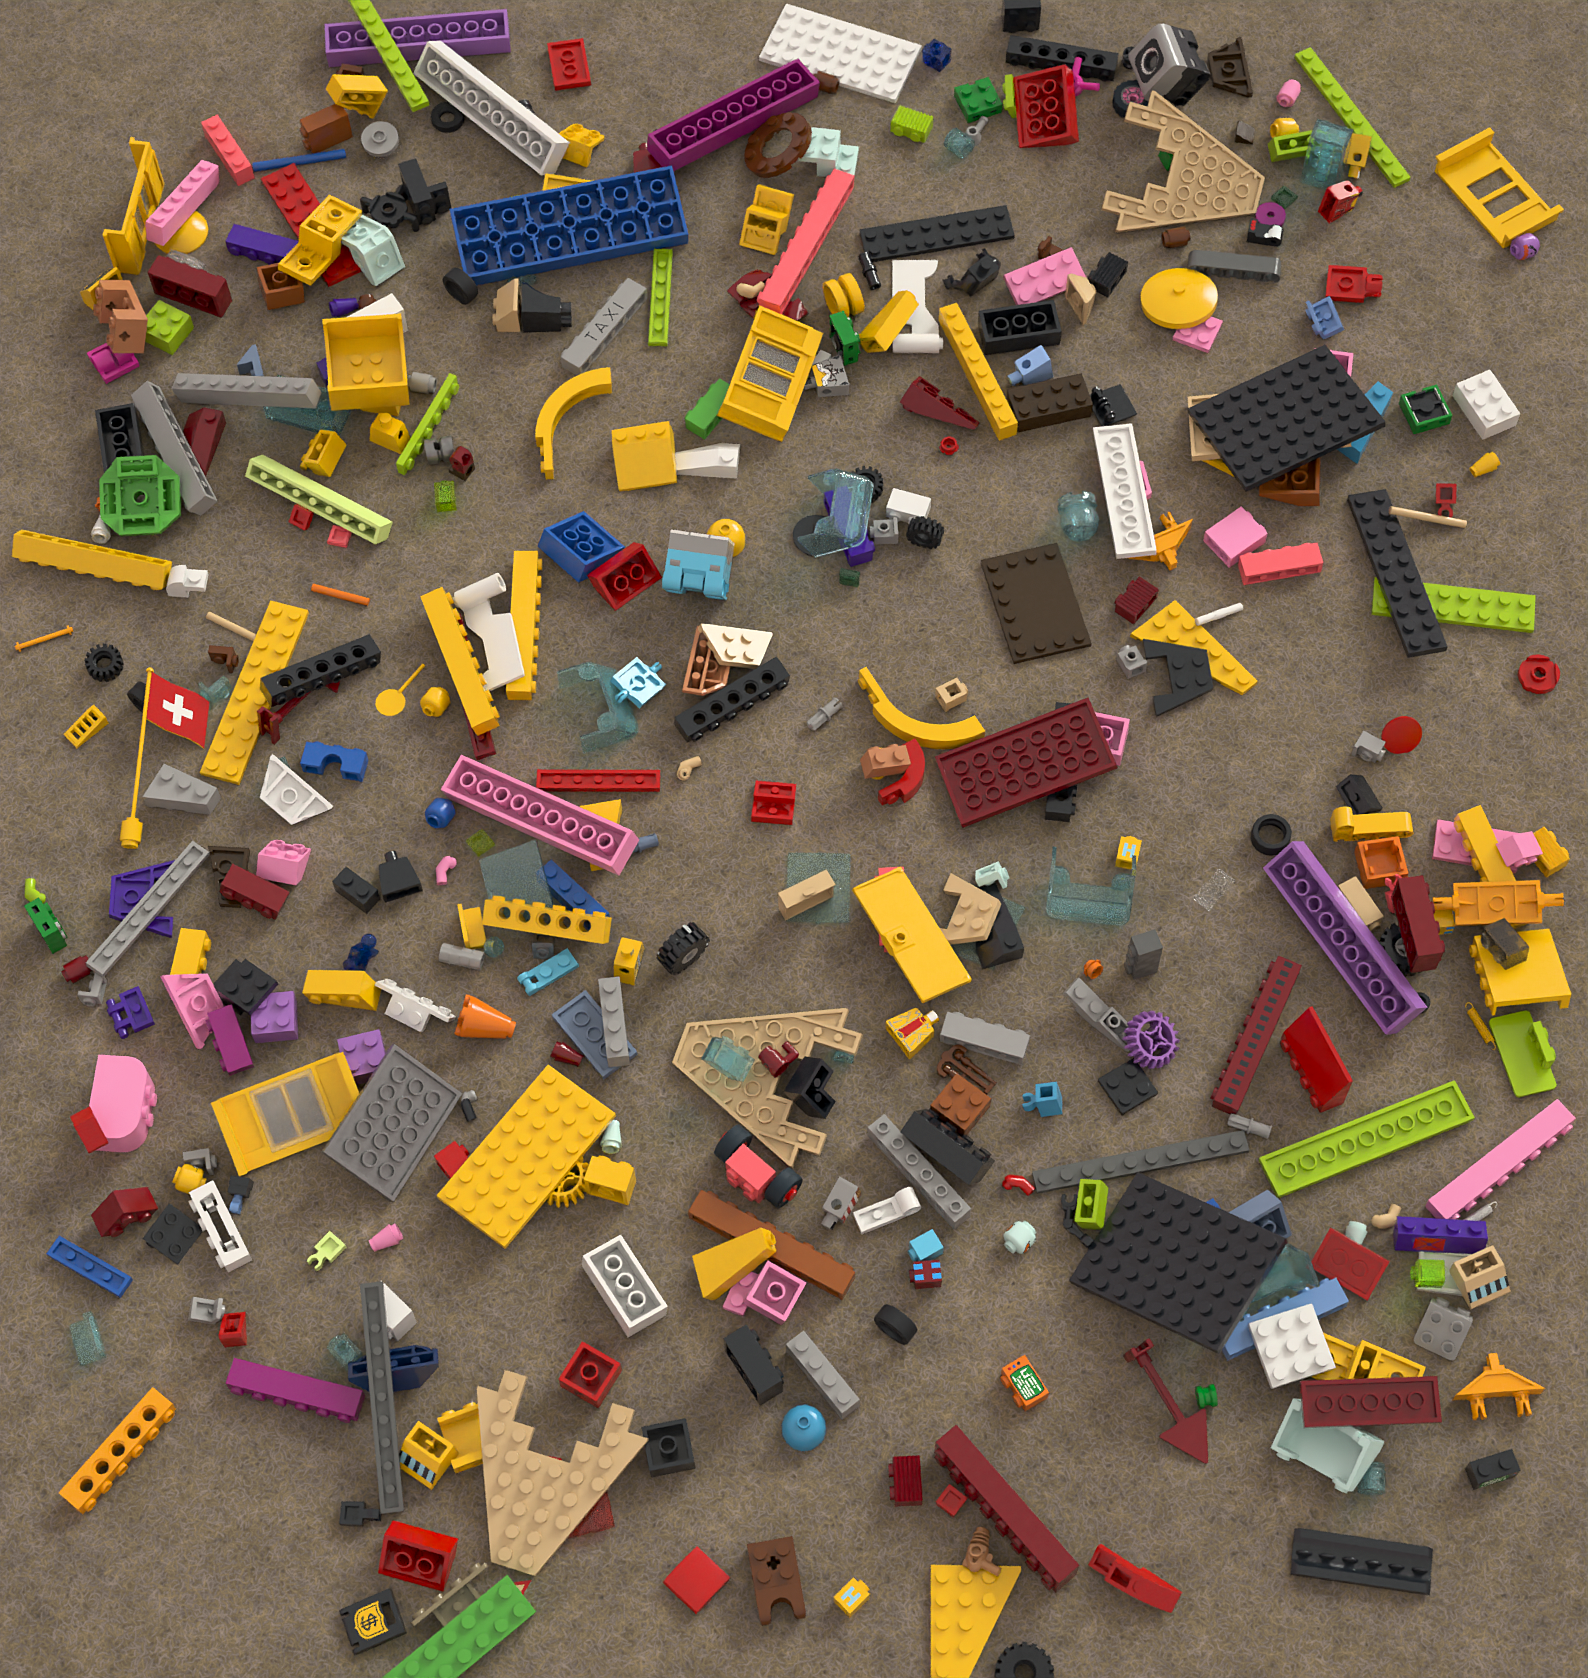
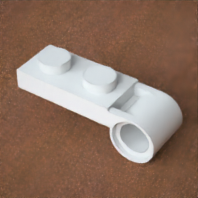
(887, 1211)

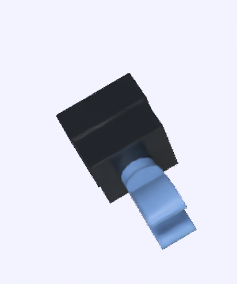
(239, 1188)

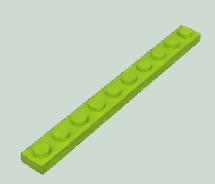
(390, 54)
(1351, 116)

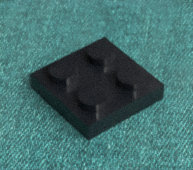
(1127, 1086)

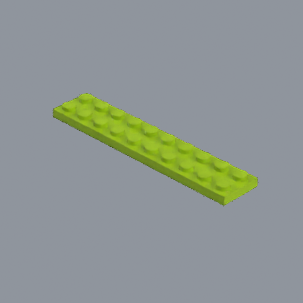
(1366, 1139)

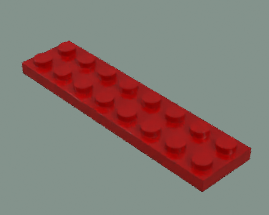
(296, 204)

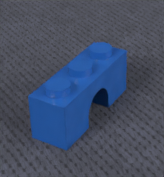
(318, 756)

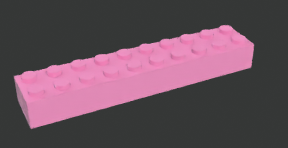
(540, 815)

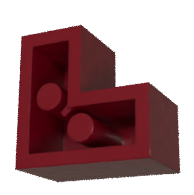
(122, 1209)

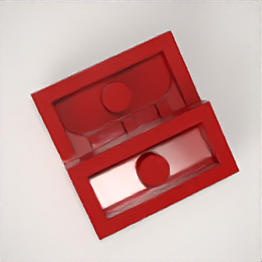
(773, 802)
(696, 1580)

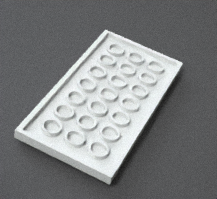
(855, 55)

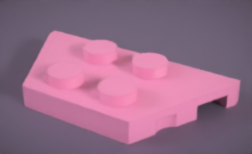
(193, 998)

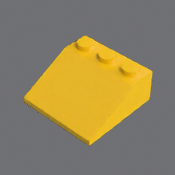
(644, 456)

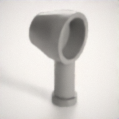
(976, 130)

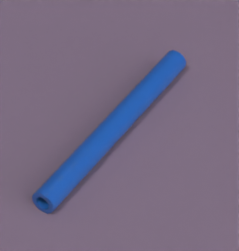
(299, 160)

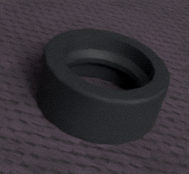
(460, 286)
(1274, 820)
(895, 1324)

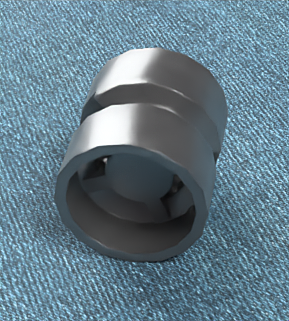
(432, 446)

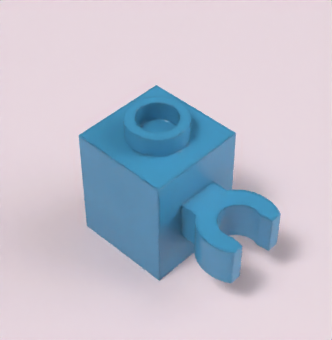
(1047, 1099)

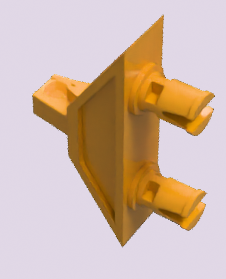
(1168, 541)
(1498, 1382)

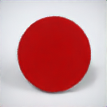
(1401, 735)

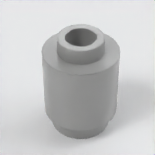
(422, 383)

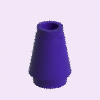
(340, 307)

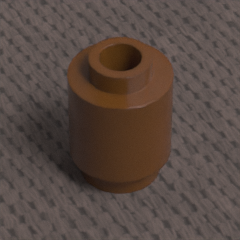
(828, 82)
(1175, 237)

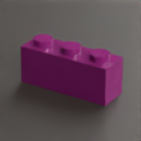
(229, 1040)

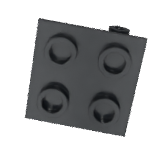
(1111, 405)
(173, 1234)

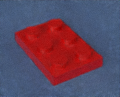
(569, 64)
(1350, 1263)

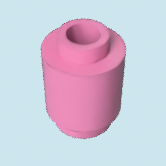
(1288, 93)

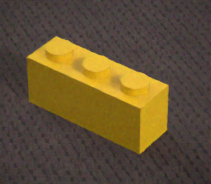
(191, 952)

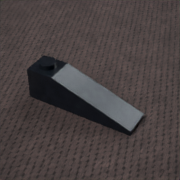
(1003, 940)

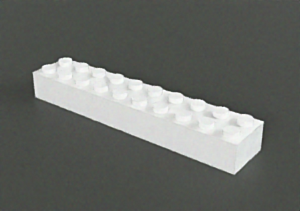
(491, 108)

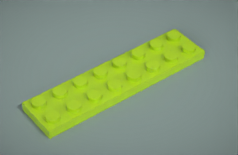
(1472, 607)

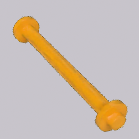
(44, 638)

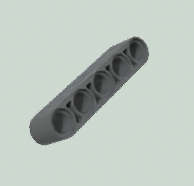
(1235, 265)

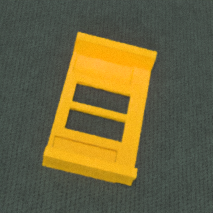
(1478, 159)

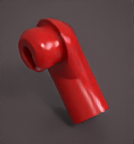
(1018, 1181)

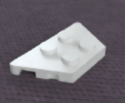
(290, 794)

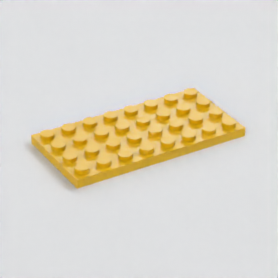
(526, 1156)

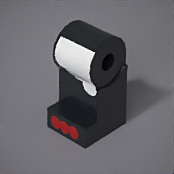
(1264, 234)

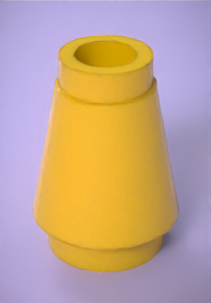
(1485, 464)

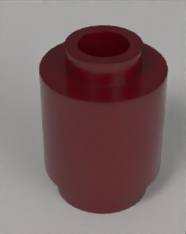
(76, 969)

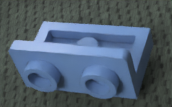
(1325, 318)

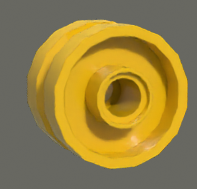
(843, 295)

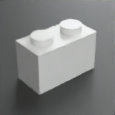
(907, 506)

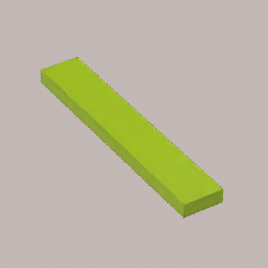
(660, 297)

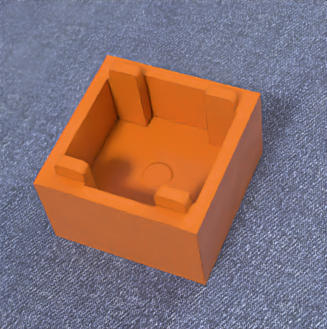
(1380, 860)

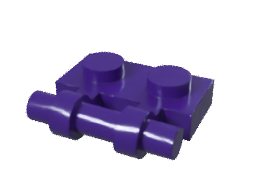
(136, 1009)

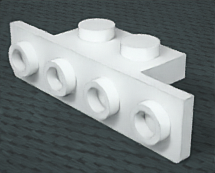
(411, 1009)

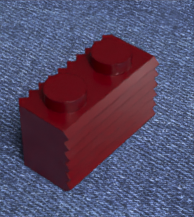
(1136, 599)
(906, 1481)

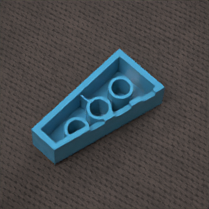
(1380, 398)

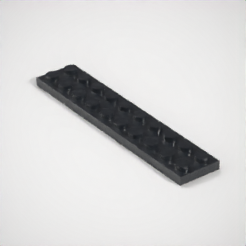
(1397, 574)

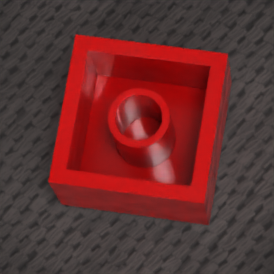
(590, 1374)

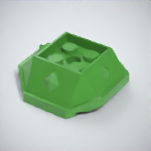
(128, 480)

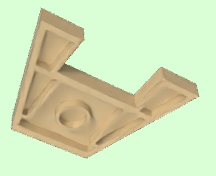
(973, 913)

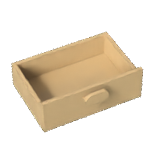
(806, 894)

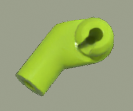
(30, 892)

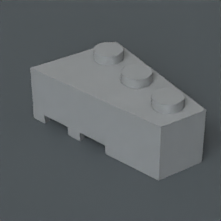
(181, 791)

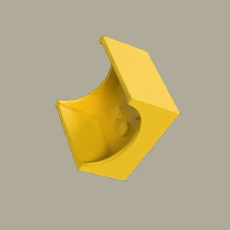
(366, 362)

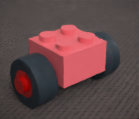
(752, 1173)

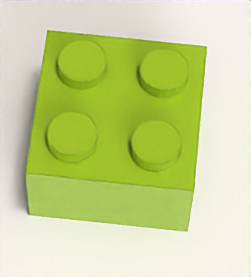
(167, 327)

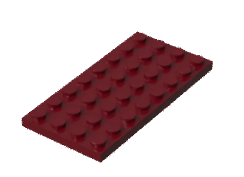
(1025, 762)

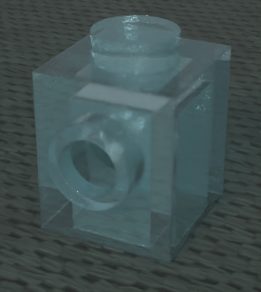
(343, 1350)

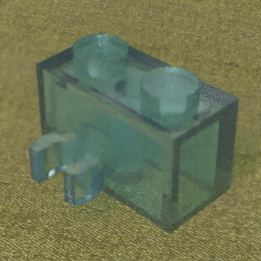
(727, 1058)

